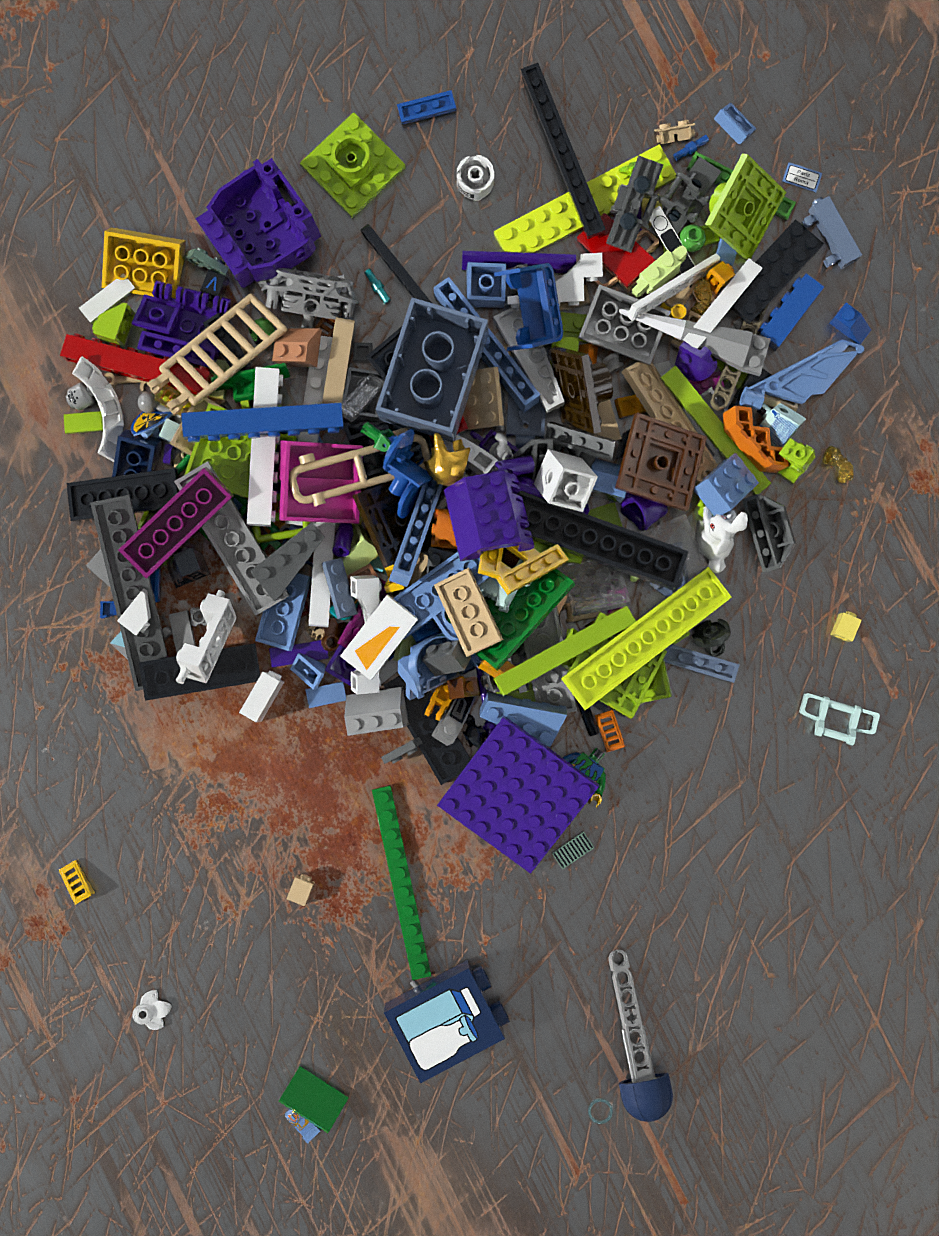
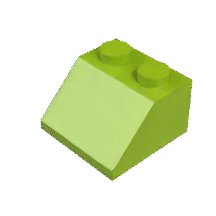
(114, 325)

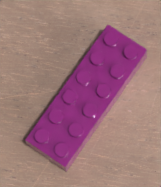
(176, 522)

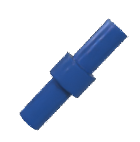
(691, 147)

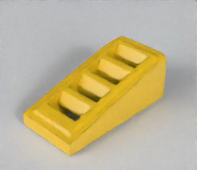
(70, 885)

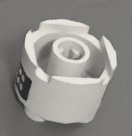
(473, 167)

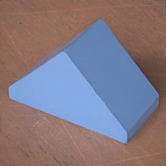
(308, 670)

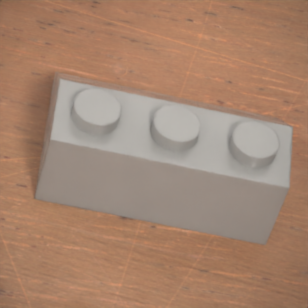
(375, 711)

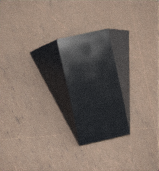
(374, 462)

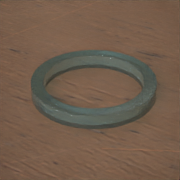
(603, 1121)

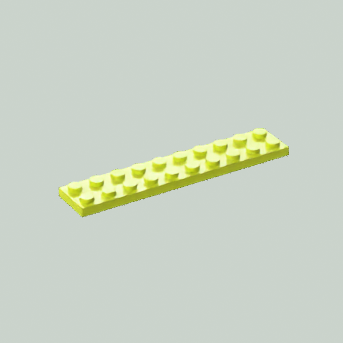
(559, 217)
(646, 638)

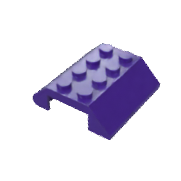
(189, 324)
(487, 514)

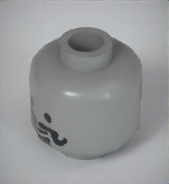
(80, 396)

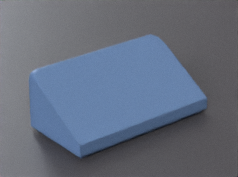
(734, 123)

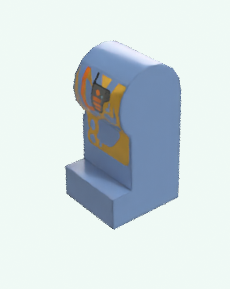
(302, 1125)

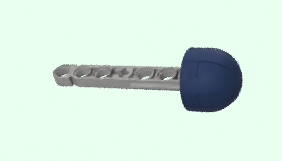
(645, 1094)

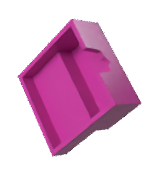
(336, 509)

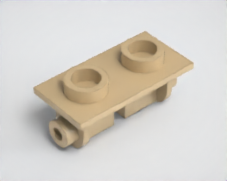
(667, 132)

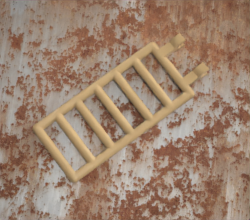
(186, 396)

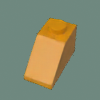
(720, 276)

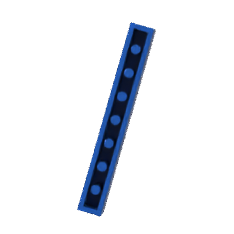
(262, 421)

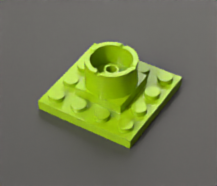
(353, 165)
(744, 206)
(629, 693)

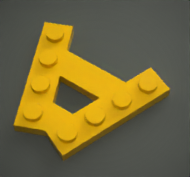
(533, 567)

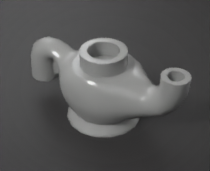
(500, 449)

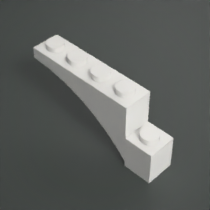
(571, 285)

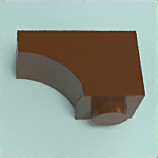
(463, 687)

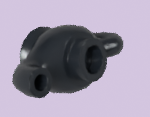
(473, 734)

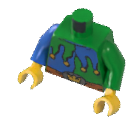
(591, 768)

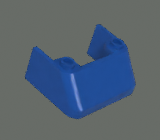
(538, 305)

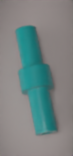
(377, 286)

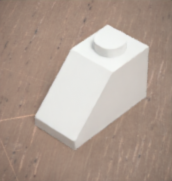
(137, 614)

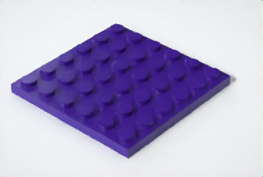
(517, 794)

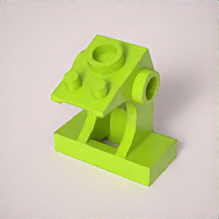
(800, 458)

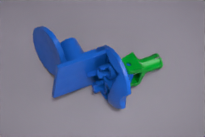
(397, 462)

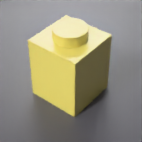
(846, 626)

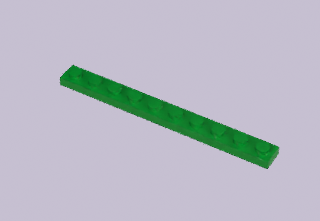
(401, 882)

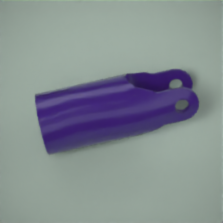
(516, 466)
(343, 540)

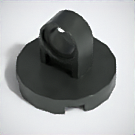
(712, 634)

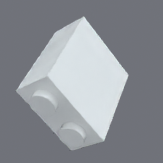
(262, 696)

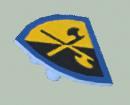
(148, 423)

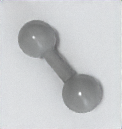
(148, 405)

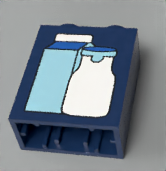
(446, 1020)

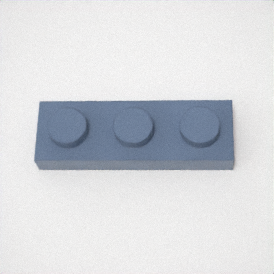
(339, 588)

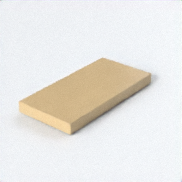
(468, 612)

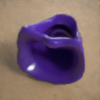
(643, 511)

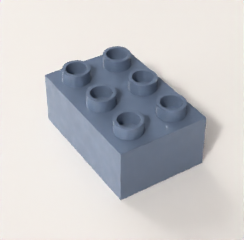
(432, 369)

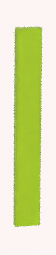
(708, 422)
(564, 651)

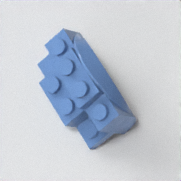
(418, 676)

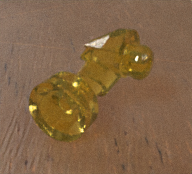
(703, 293)
(832, 457)

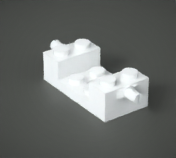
(199, 661)

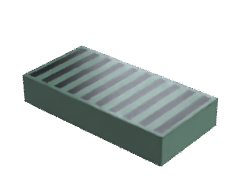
(573, 850)

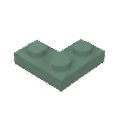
(201, 259)

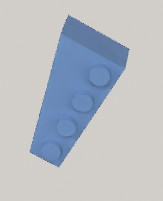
(536, 718)

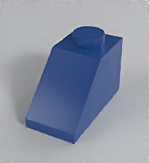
(851, 323)

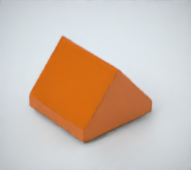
(591, 350)

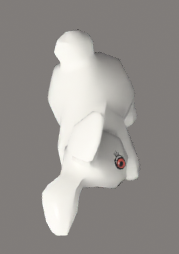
(716, 536)

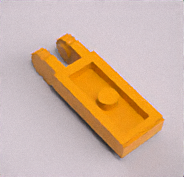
(441, 698)

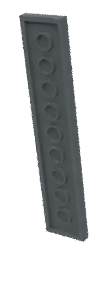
(115, 526)

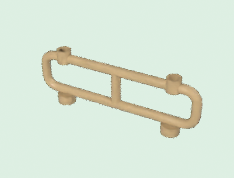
(308, 463)

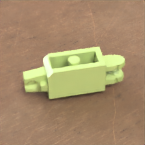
(660, 271)

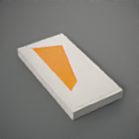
(379, 637)

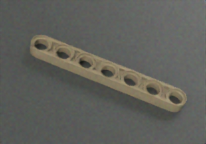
(733, 377)

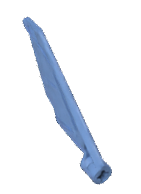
(803, 378)

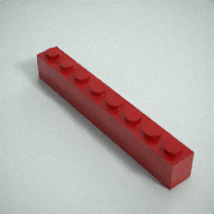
(127, 362)

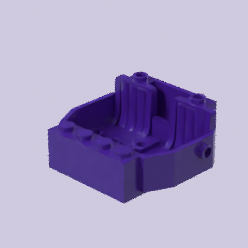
(247, 208)

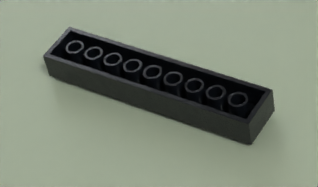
(604, 542)

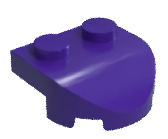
(695, 363)

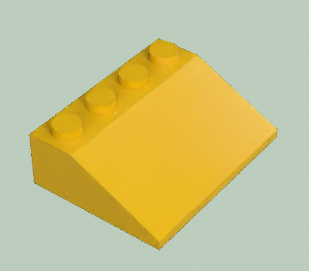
(142, 259)

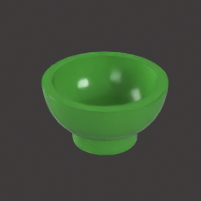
(692, 237)

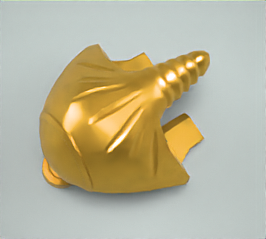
(447, 466)

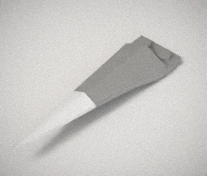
(733, 346)

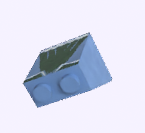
(606, 481)

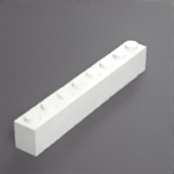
(263, 452)

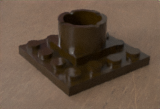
(581, 386)
(383, 525)

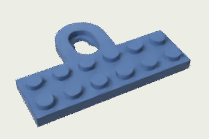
(424, 600)

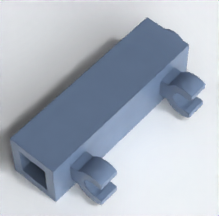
(834, 232)

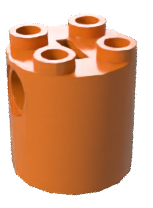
(442, 530)

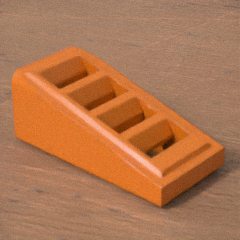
(620, 744)

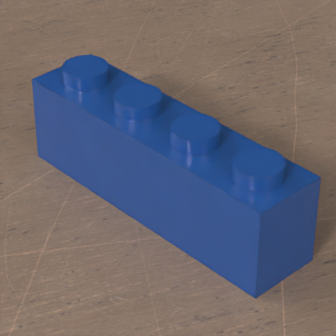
(790, 312)

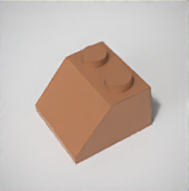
(298, 347)

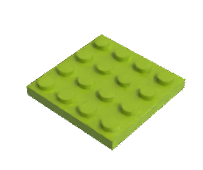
(227, 457)

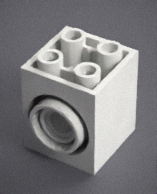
(565, 480)

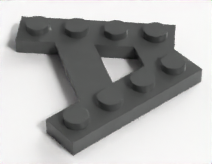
(586, 443)

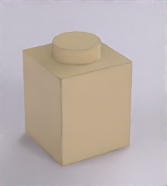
(301, 889)

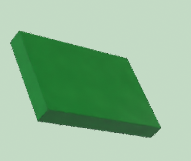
(313, 1099)

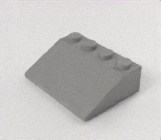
(617, 332)

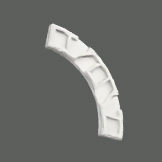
(108, 404)

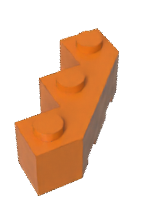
(753, 440)

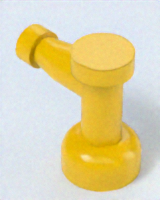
(677, 311)

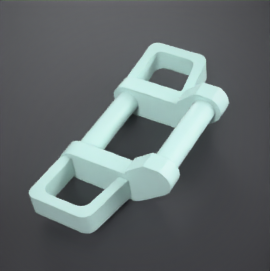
(855, 712)

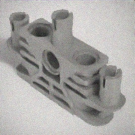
(305, 287)

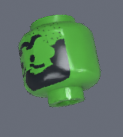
(266, 326)

